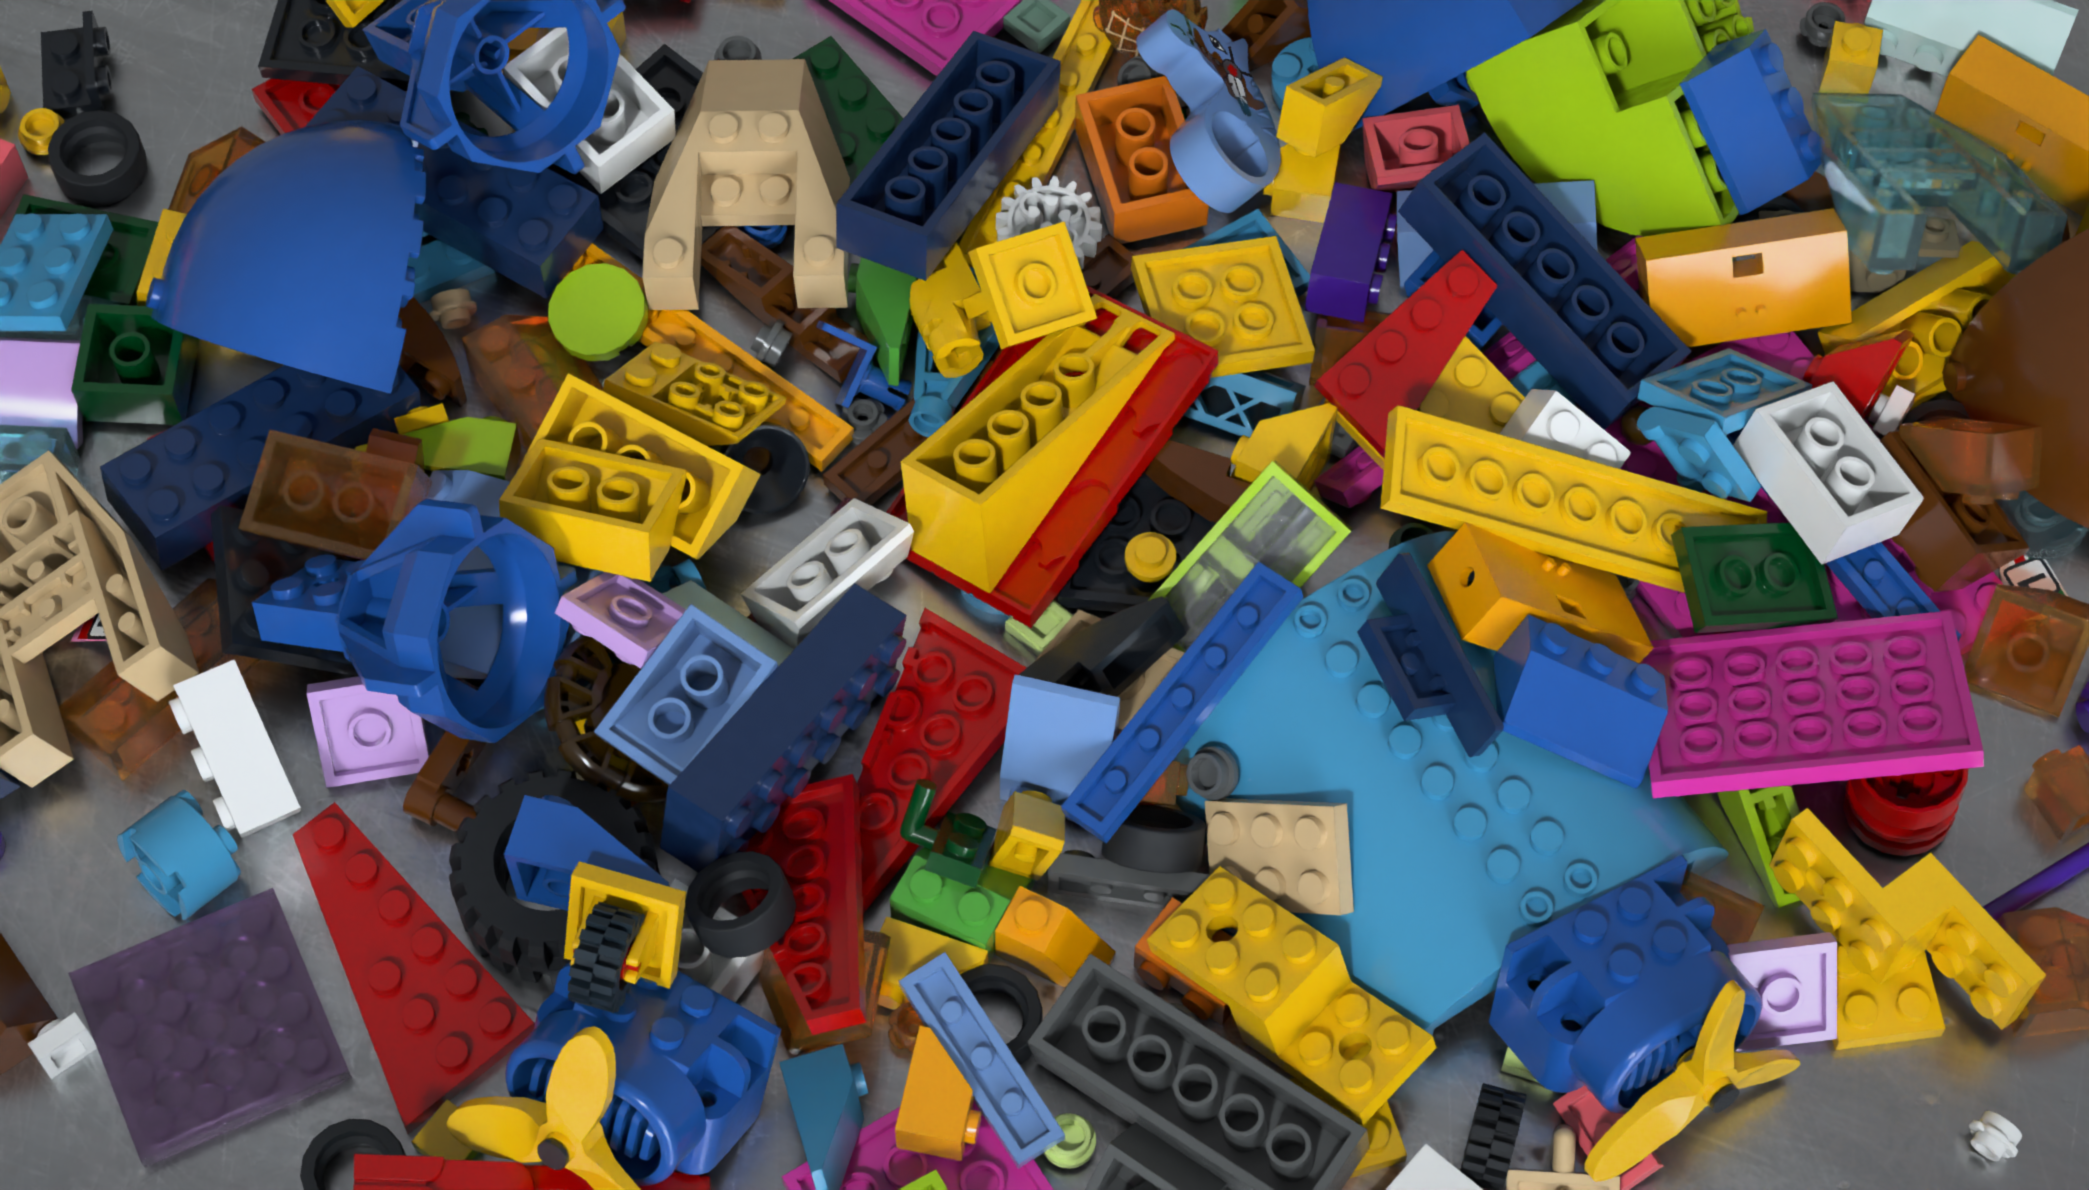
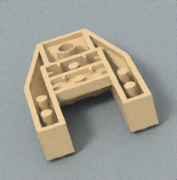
(748, 156)
(57, 570)

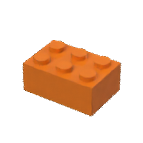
(1130, 162)

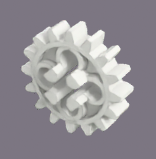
(1056, 204)

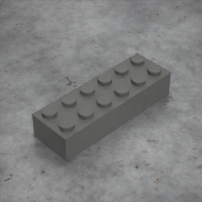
(1193, 1087)

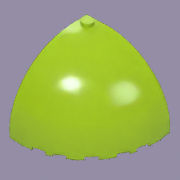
(1607, 106)

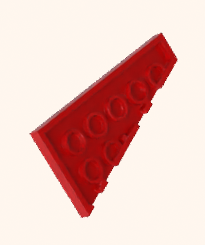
(933, 727)
(820, 855)
(419, 989)

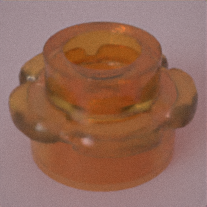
(900, 1021)

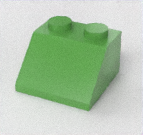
(953, 907)

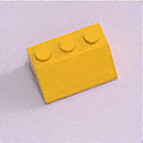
(596, 507)

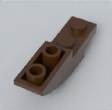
(429, 356)

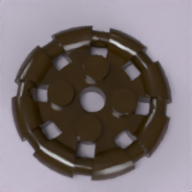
(570, 702)

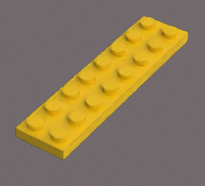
(1544, 497)

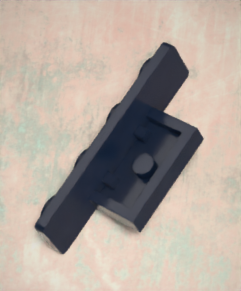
(1424, 660)

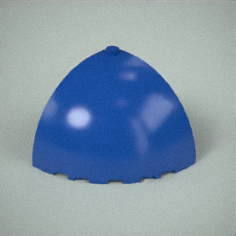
(304, 252)

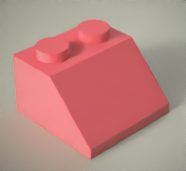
(1410, 145)

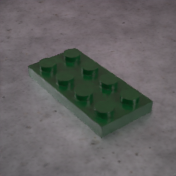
(852, 104)

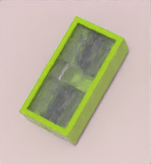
(1270, 524)

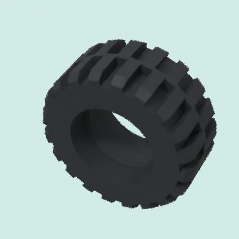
(479, 875)

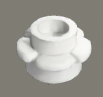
(1994, 1136)

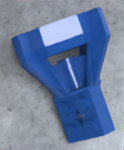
(466, 47)
(397, 609)

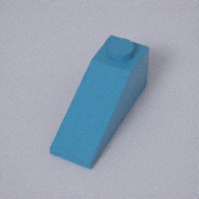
(826, 1110)

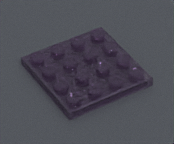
(209, 1027)

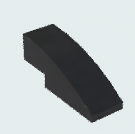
(1113, 650)

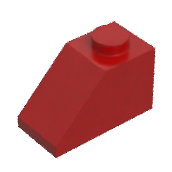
(1860, 368)

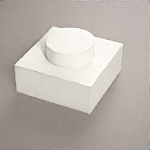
(1891, 411)
(62, 1044)

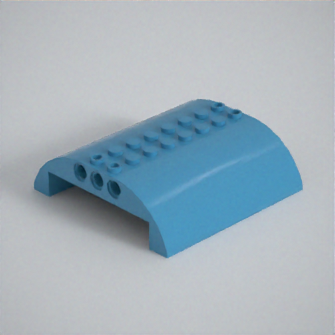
(1442, 844)

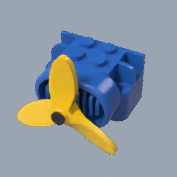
(1636, 1012)
(629, 1089)

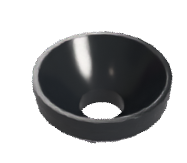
(785, 472)

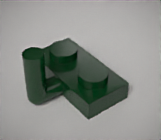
(956, 848)

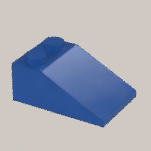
(550, 842)

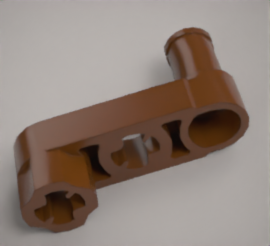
(432, 791)

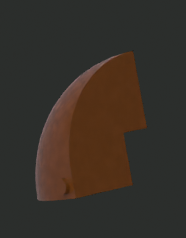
(2030, 366)

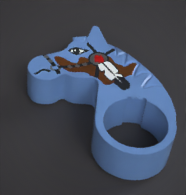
(1229, 139)

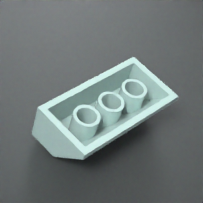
(1940, 31)

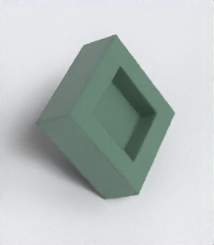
(1036, 23)

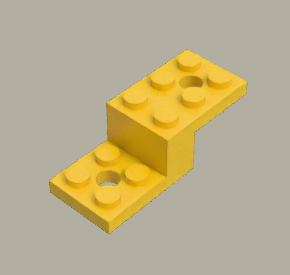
(1909, 915)
(1291, 994)

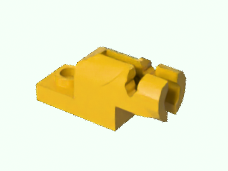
(942, 316)

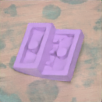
(38, 384)

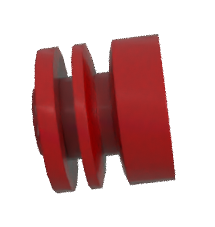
(1905, 824)

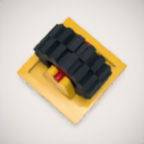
(620, 933)

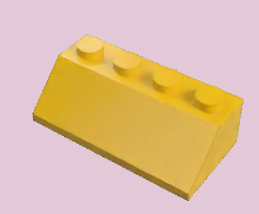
(1933, 306)
(714, 483)

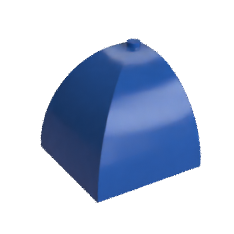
(1422, 41)

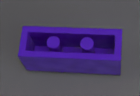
(1351, 252)

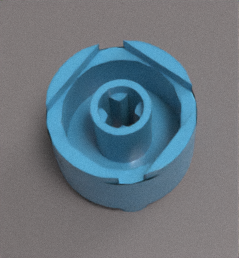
(180, 855)

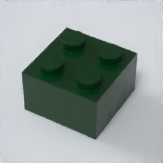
(132, 367)

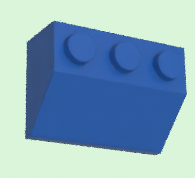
(1752, 120)
(1579, 700)

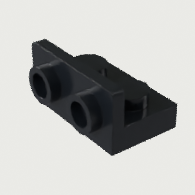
(74, 68)

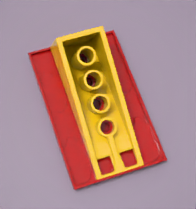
(1047, 454)

